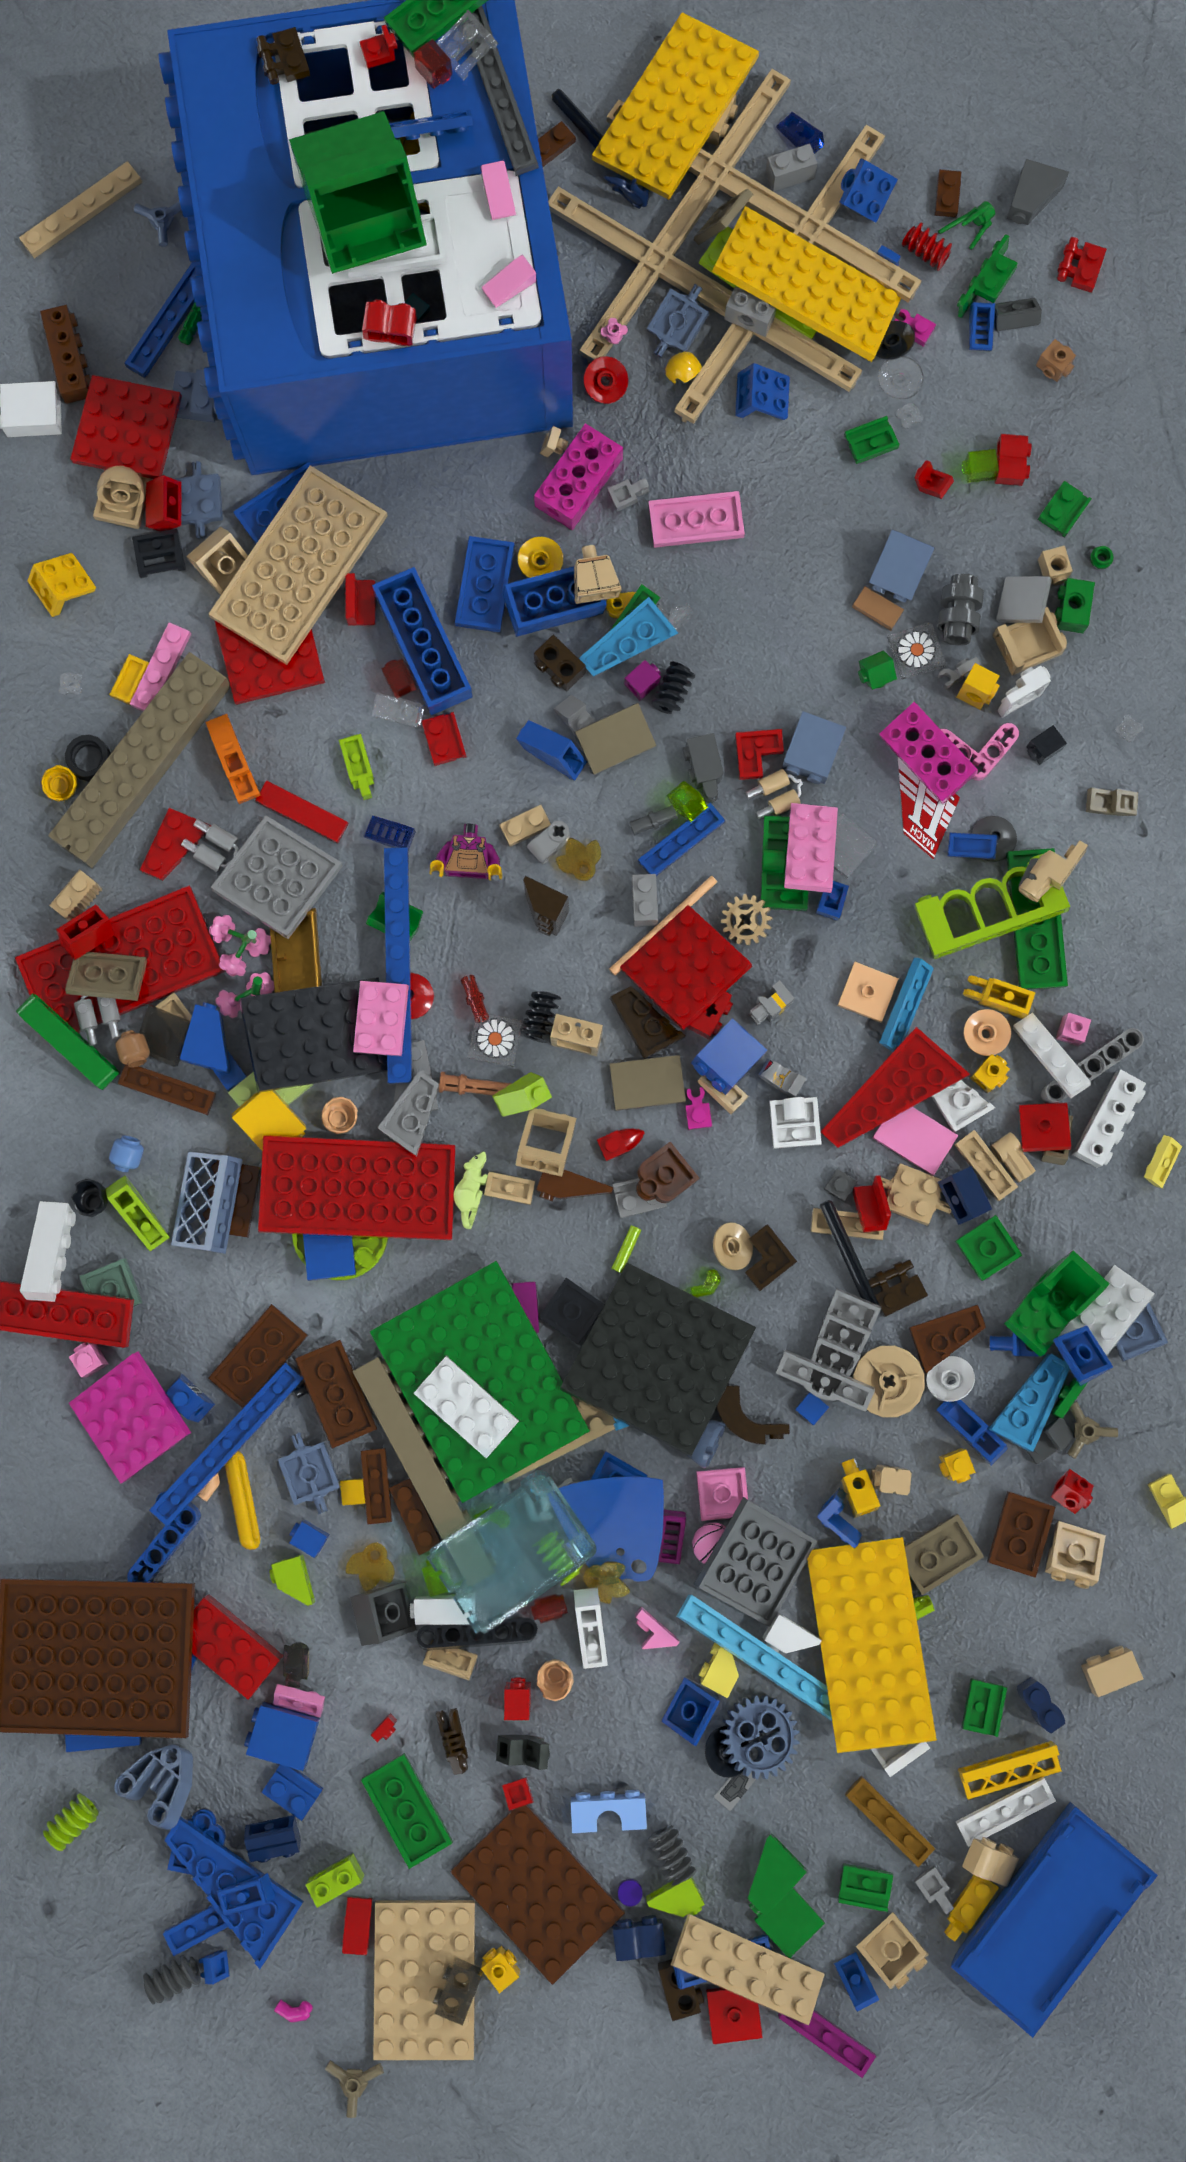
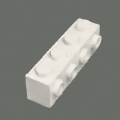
(1109, 1118)
(47, 1251)

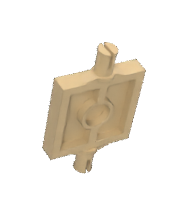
(914, 1194)

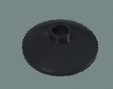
(896, 341)
(714, 1756)

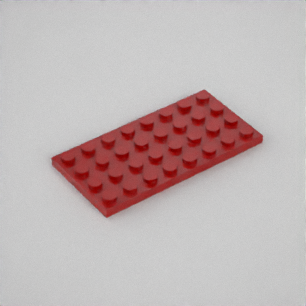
(163, 930)
(356, 1188)

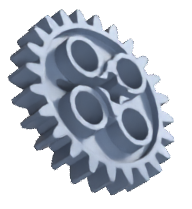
(767, 1758)

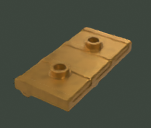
(297, 958)

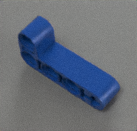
(164, 1545)

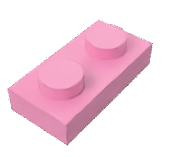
(298, 1700)

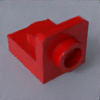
(379, 48)

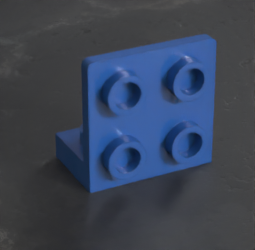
(762, 391)

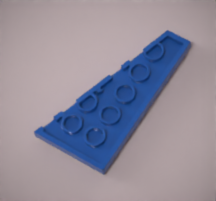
(217, 1868)

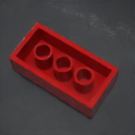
(231, 1647)

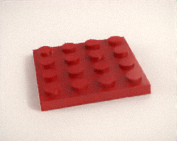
(126, 426)
(259, 675)
(686, 967)

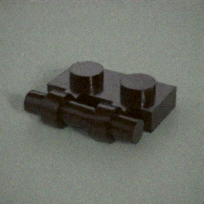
(290, 52)
(900, 1295)

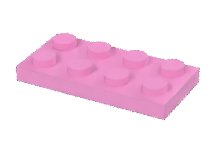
(696, 519)
(811, 848)

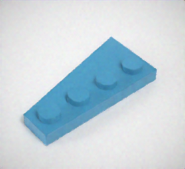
(634, 634)
(1032, 1404)

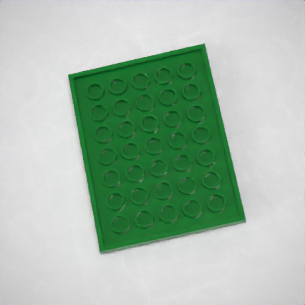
(494, 1343)

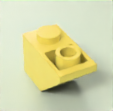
(721, 1671)

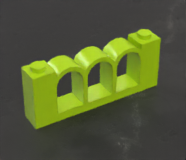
(937, 930)

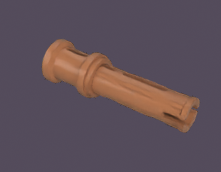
(463, 1084)

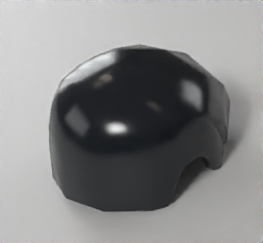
(89, 1197)

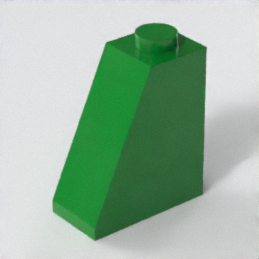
(774, 1877)

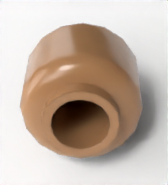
(132, 1049)

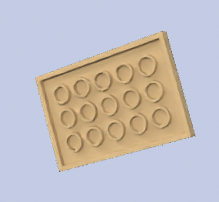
(410, 1958)

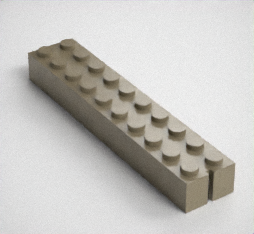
(140, 760)

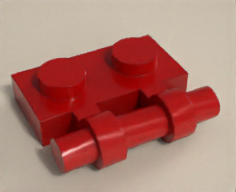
(1088, 267)

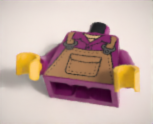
(467, 857)

